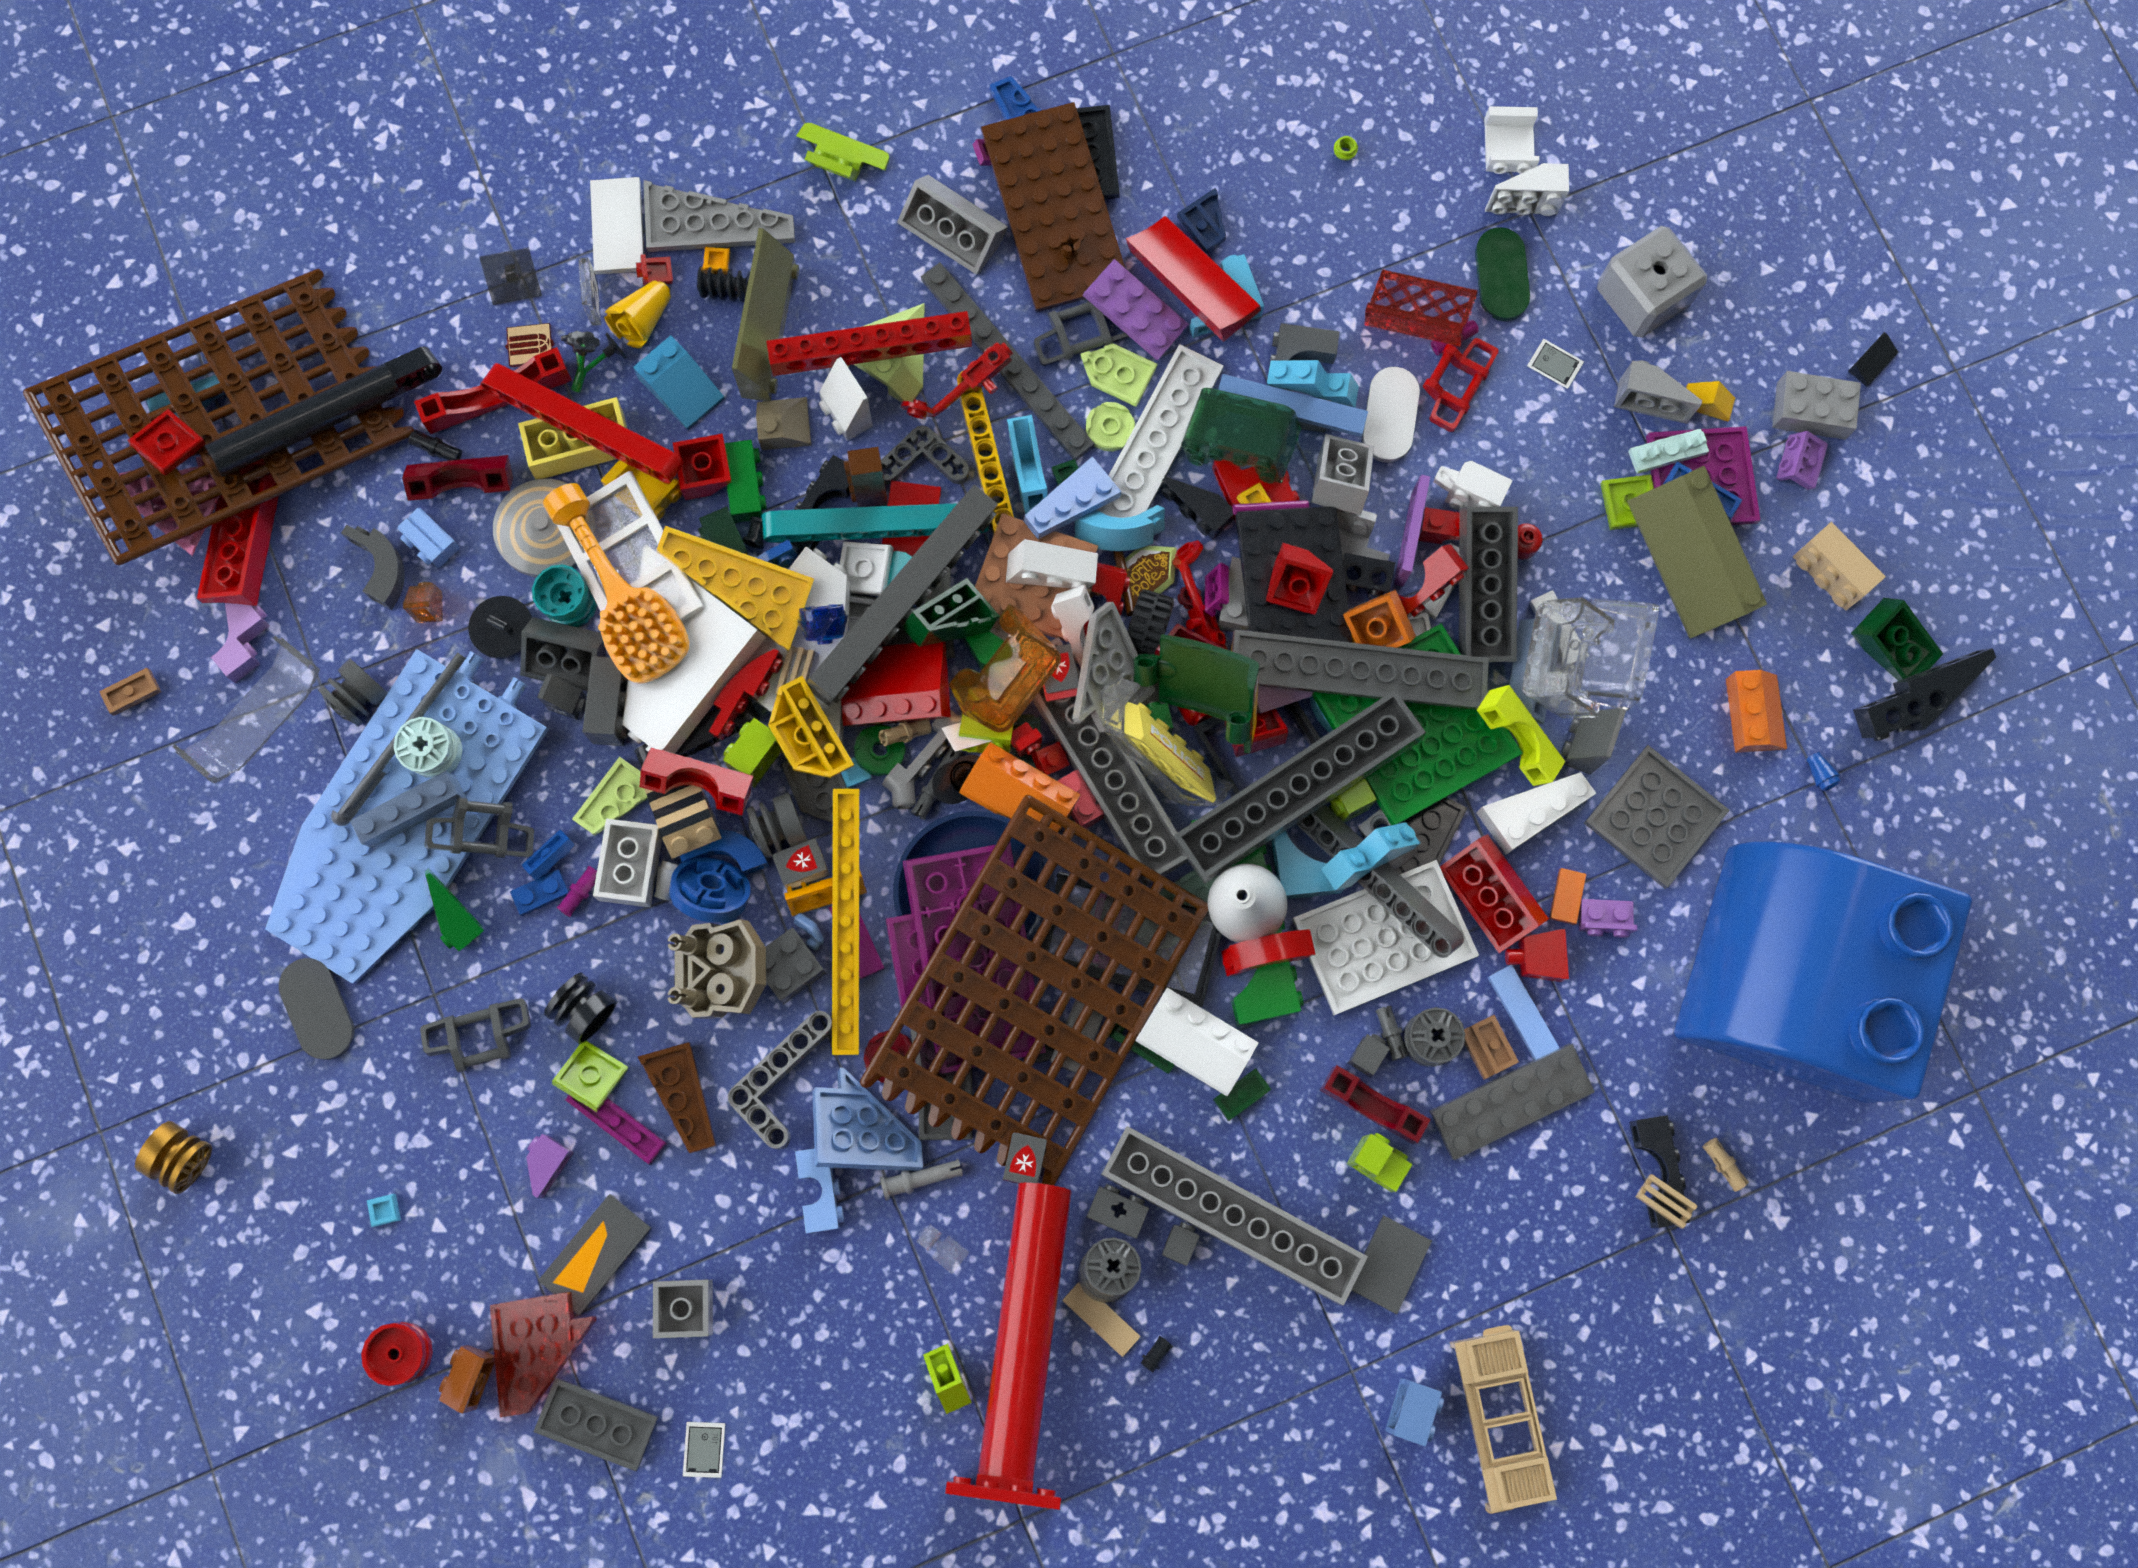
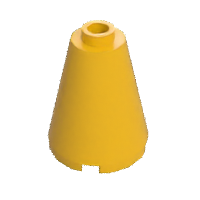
(638, 313)

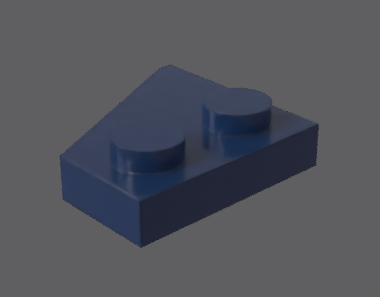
(1204, 221)

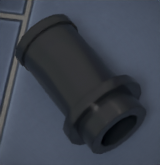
(1156, 1354)

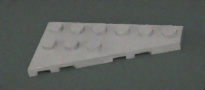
(699, 221)

